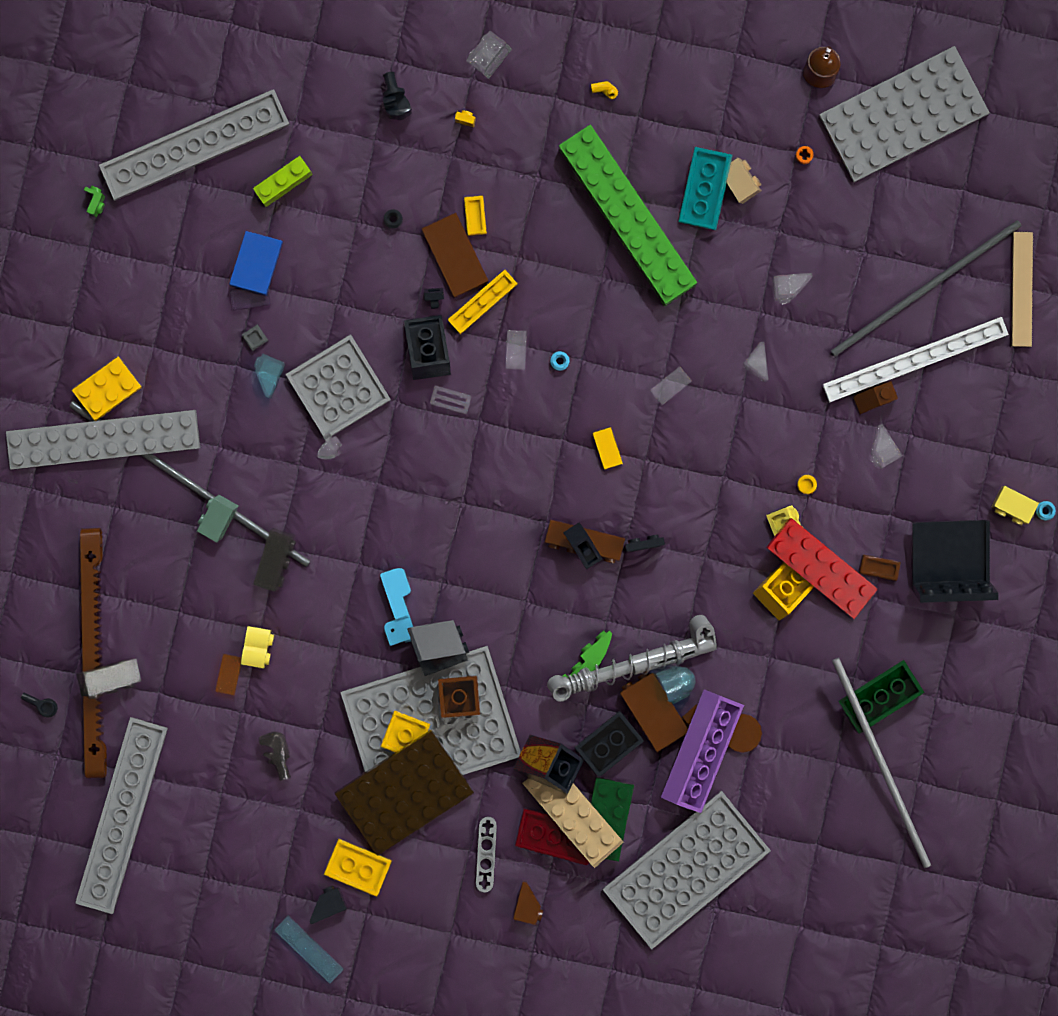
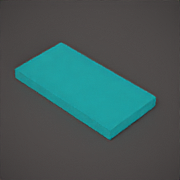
(705, 188)

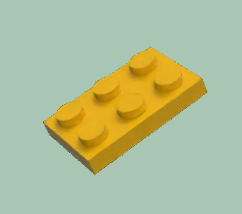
(106, 388)

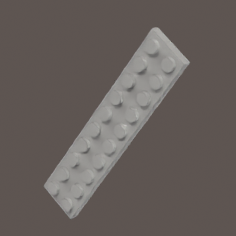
(194, 145)
(103, 439)
(121, 815)

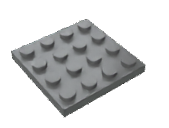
(338, 386)

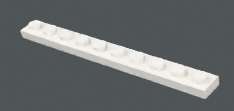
(915, 359)

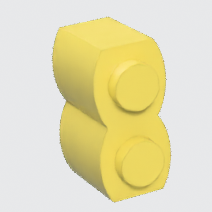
(256, 647)

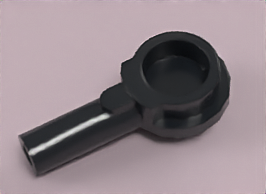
(46, 707)

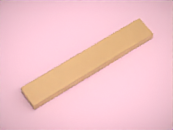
(1022, 289)

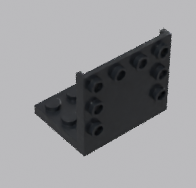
(952, 561)

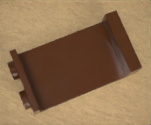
(654, 711)

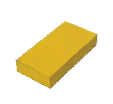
(475, 215)
(607, 448)

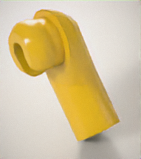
(605, 87)

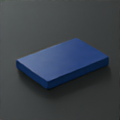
(256, 263)

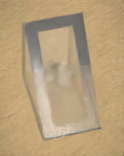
(757, 363)

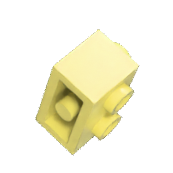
(1014, 505)

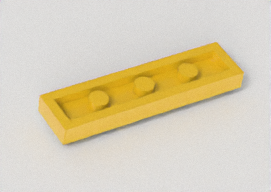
(482, 302)

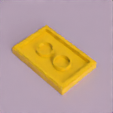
(357, 867)

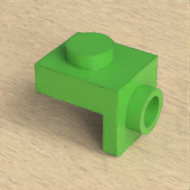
(96, 205)

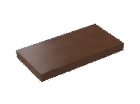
(455, 255)

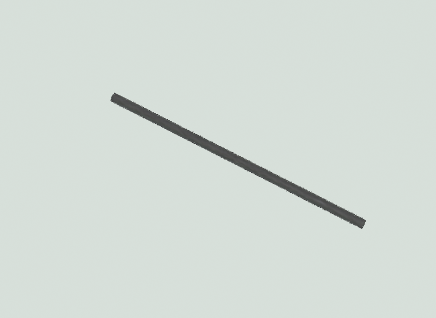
(927, 287)

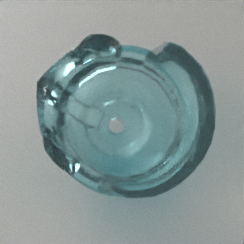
(677, 682)

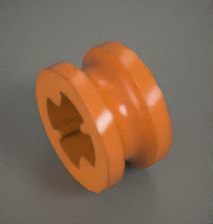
(808, 150)

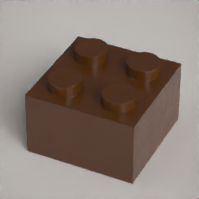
(459, 696)

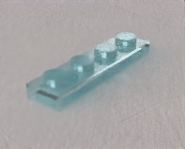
(309, 949)

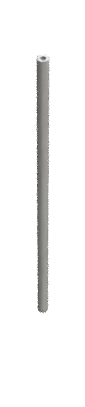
(881, 762)

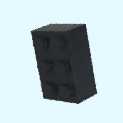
(609, 743)

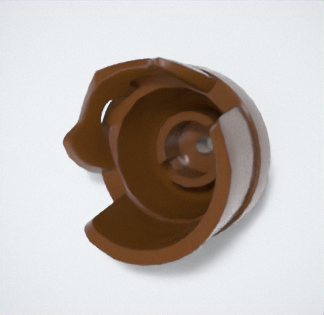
(821, 70)

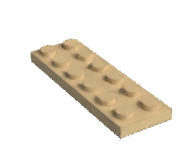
(577, 820)

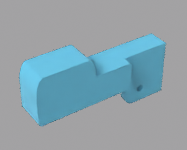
(397, 588)

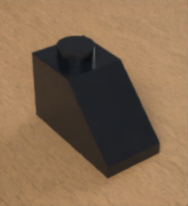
(582, 545)
(328, 904)

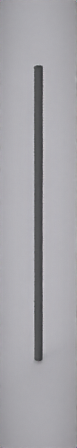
(196, 488)

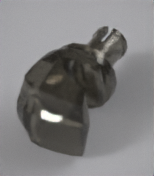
(280, 752)

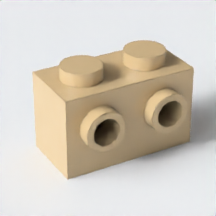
(741, 181)

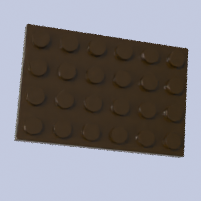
(404, 792)

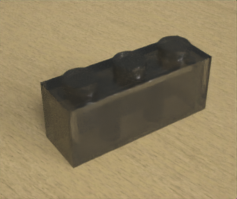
(275, 560)
(108, 678)

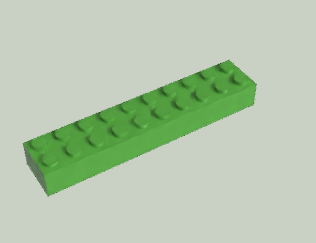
(627, 215)

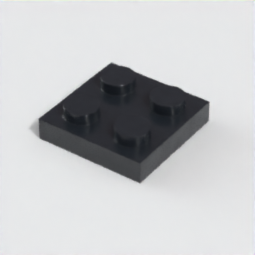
(651, 542)

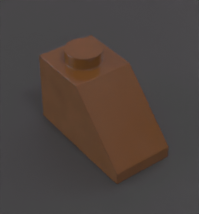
(875, 397)
(527, 906)

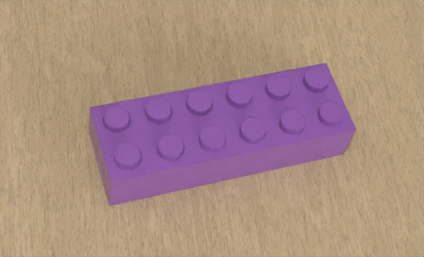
(702, 751)

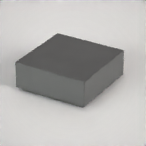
(255, 337)

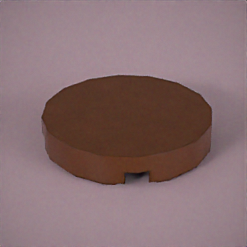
(746, 734)

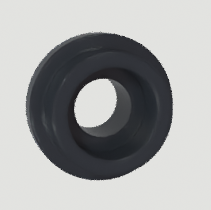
(390, 213)

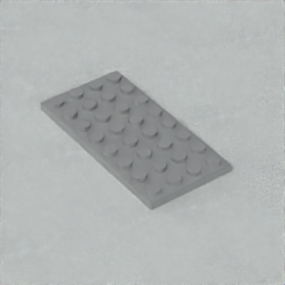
(904, 114)
(686, 870)

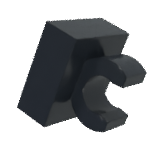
(434, 295)

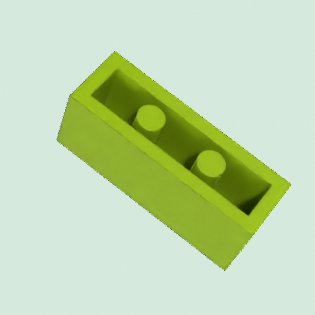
(282, 181)

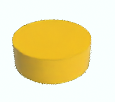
(806, 484)

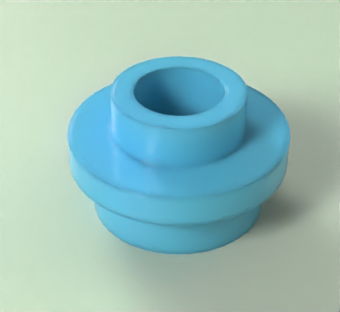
(555, 356)
(1051, 508)

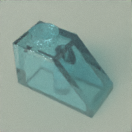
(268, 373)

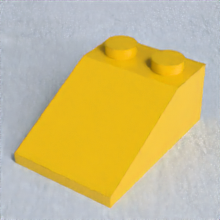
(782, 591)

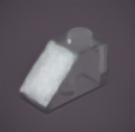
(788, 286)
(883, 448)

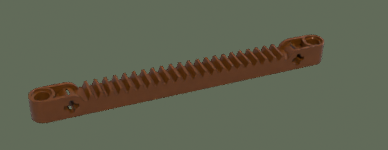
(92, 541)

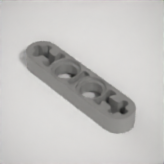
(489, 854)

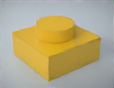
(465, 118)

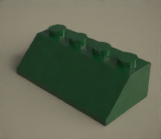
(883, 695)

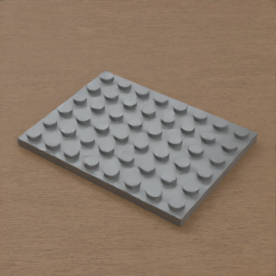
(469, 740)

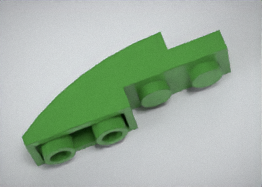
(593, 653)

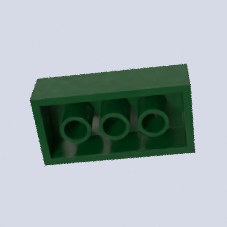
(613, 803)

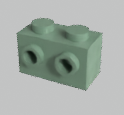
(217, 518)

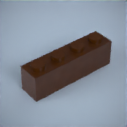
(607, 545)

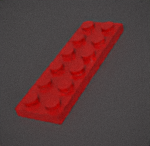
(821, 568)

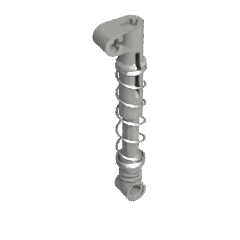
(675, 652)

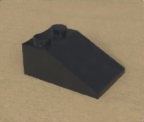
(427, 347)

